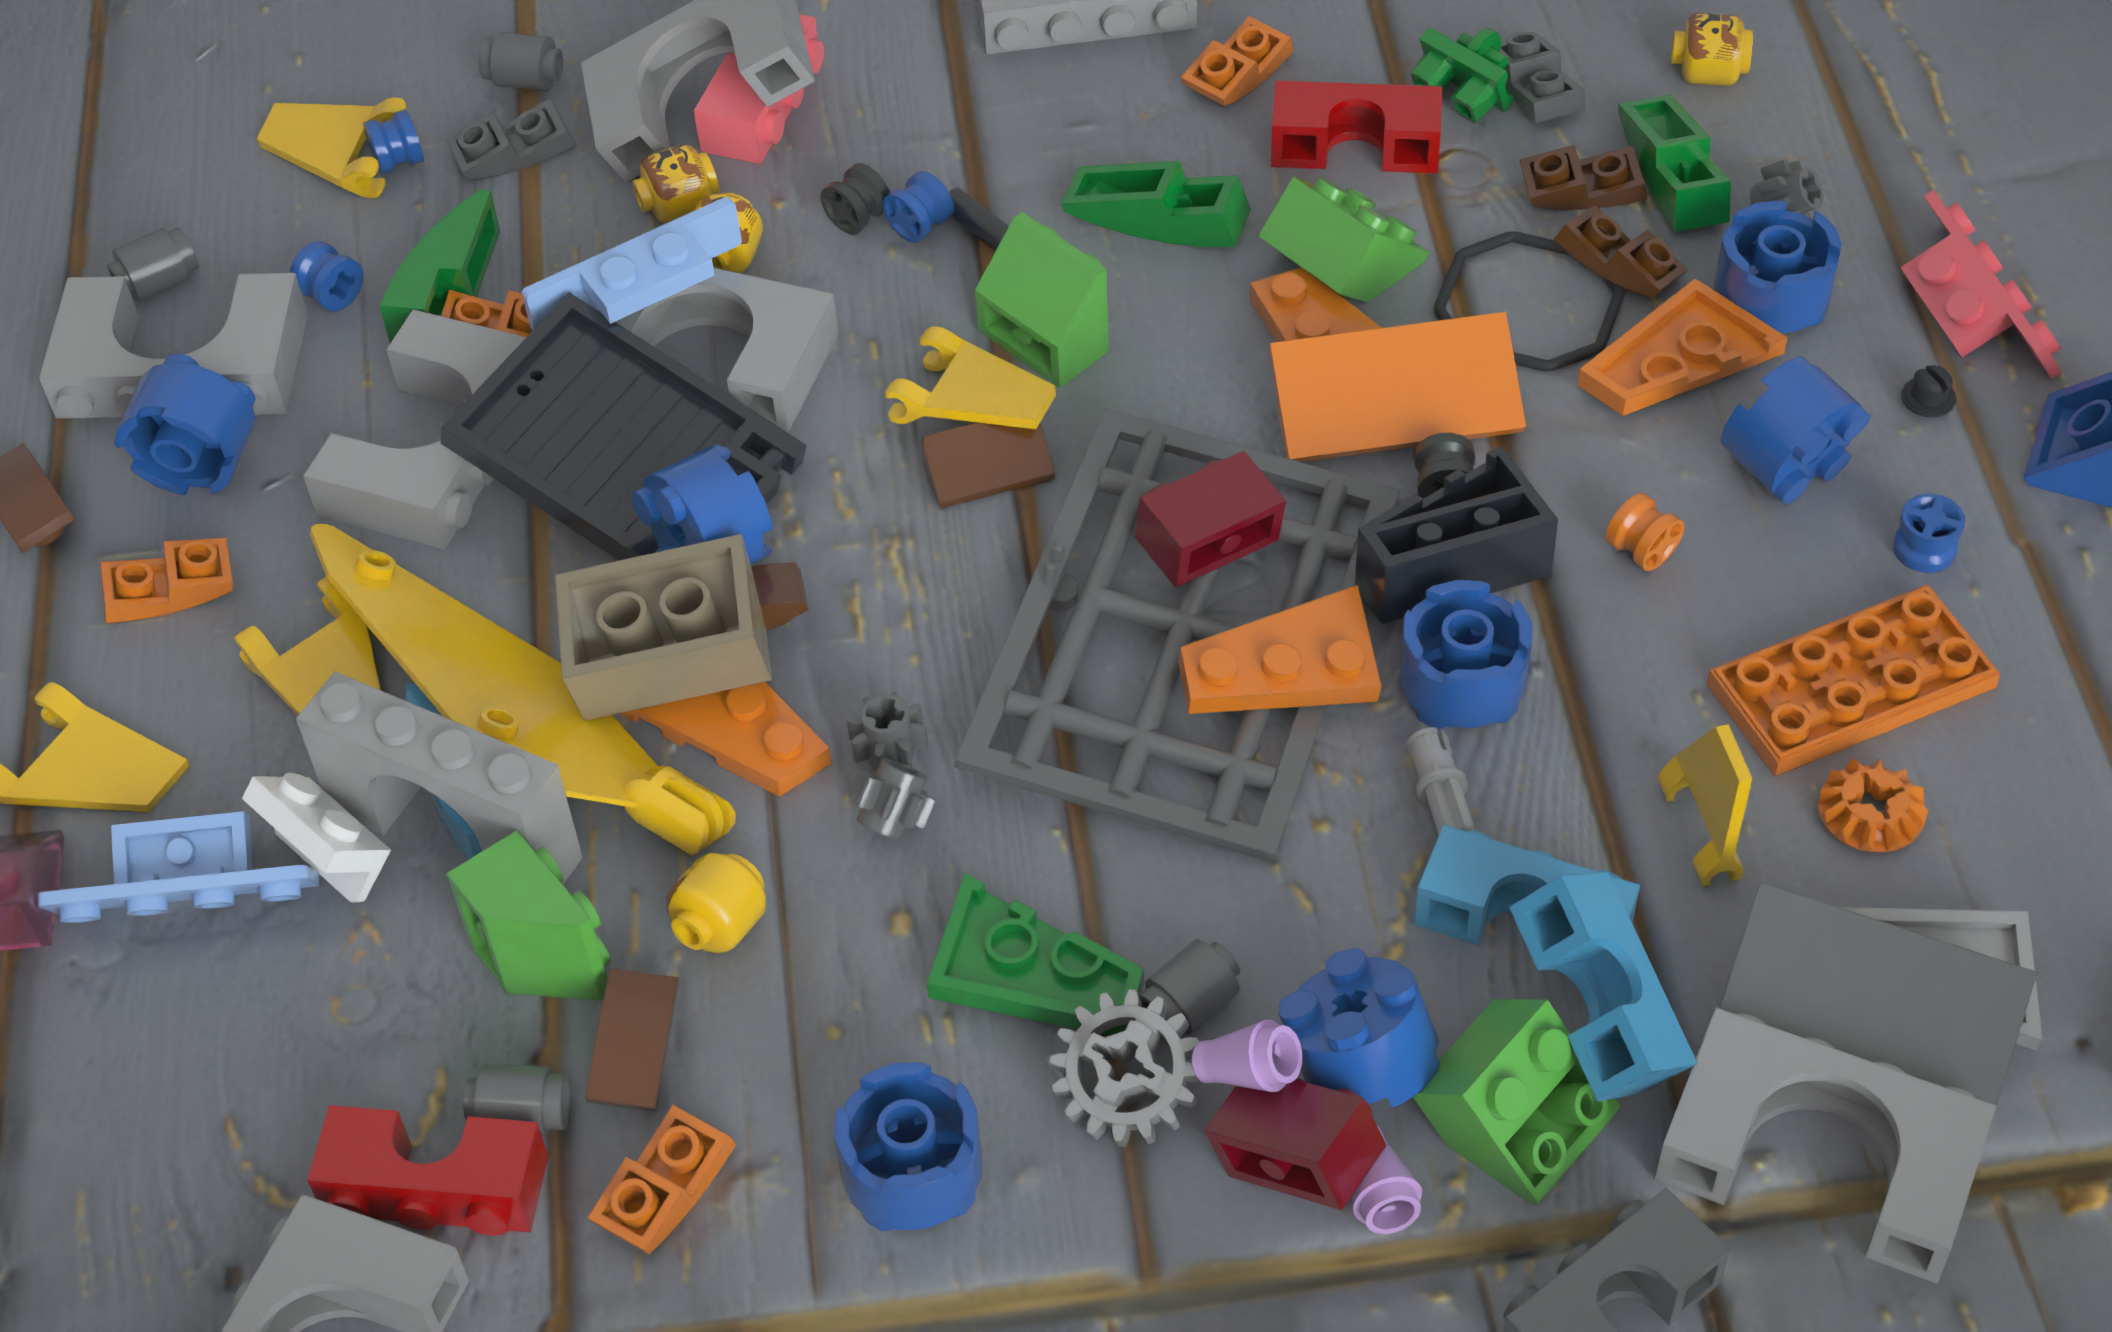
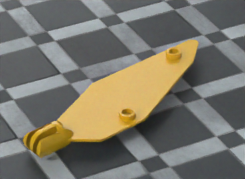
(514, 694)

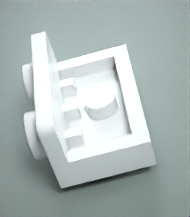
(320, 832)

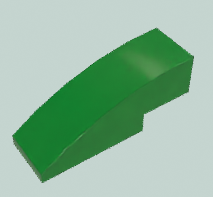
(1676, 162)
(1159, 203)
(445, 259)

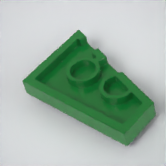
(1021, 967)

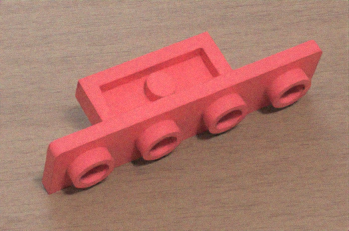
(1965, 294)

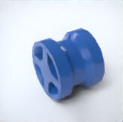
(393, 141)
(918, 206)
(327, 276)
(1929, 533)

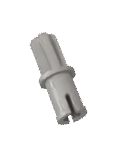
(1439, 780)

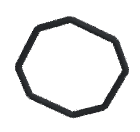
(1541, 243)

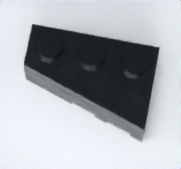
(1472, 529)

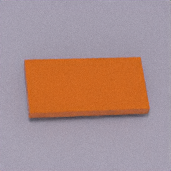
(1396, 387)
(1852, 679)

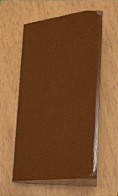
(984, 461)

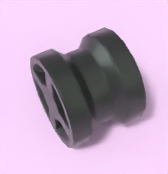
(855, 198)
(1439, 457)

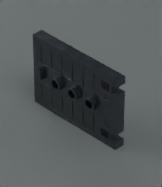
(603, 424)

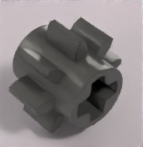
(1789, 184)
(887, 730)
(891, 798)

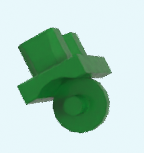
(1471, 65)

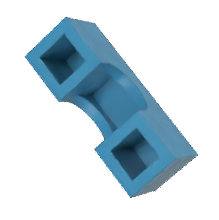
(1480, 878)
(1587, 935)

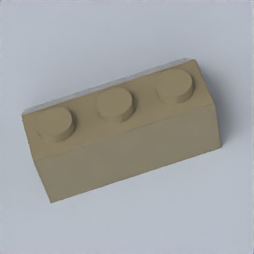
(661, 628)

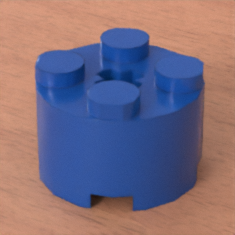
(1779, 265)
(186, 426)
(1795, 429)
(703, 502)
(1465, 656)
(1363, 1028)
(909, 1147)

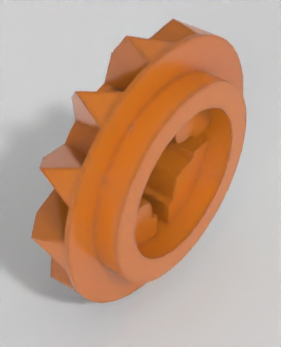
(1862, 824)

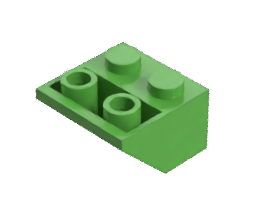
(1342, 238)
(1044, 301)
(529, 924)
(1515, 1097)

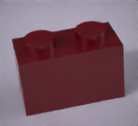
(1209, 518)
(1297, 1140)

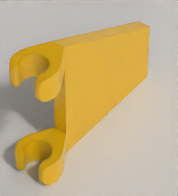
(328, 140)
(972, 387)
(304, 669)
(92, 762)
(1721, 791)

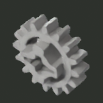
(1138, 1039)

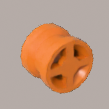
(1644, 532)

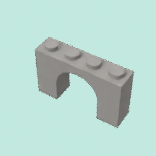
(1047, 23)
(635, 77)
(786, 331)
(91, 360)
(423, 489)
(381, 749)
(1922, 1130)
(348, 1265)

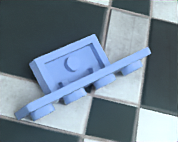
(643, 267)
(180, 861)

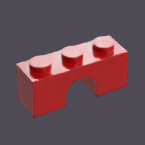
(1393, 118)
(482, 1185)

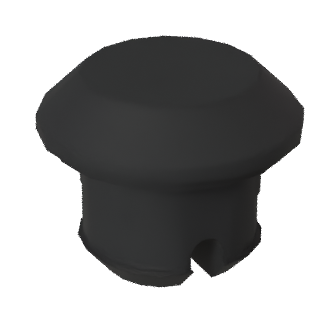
(1929, 392)

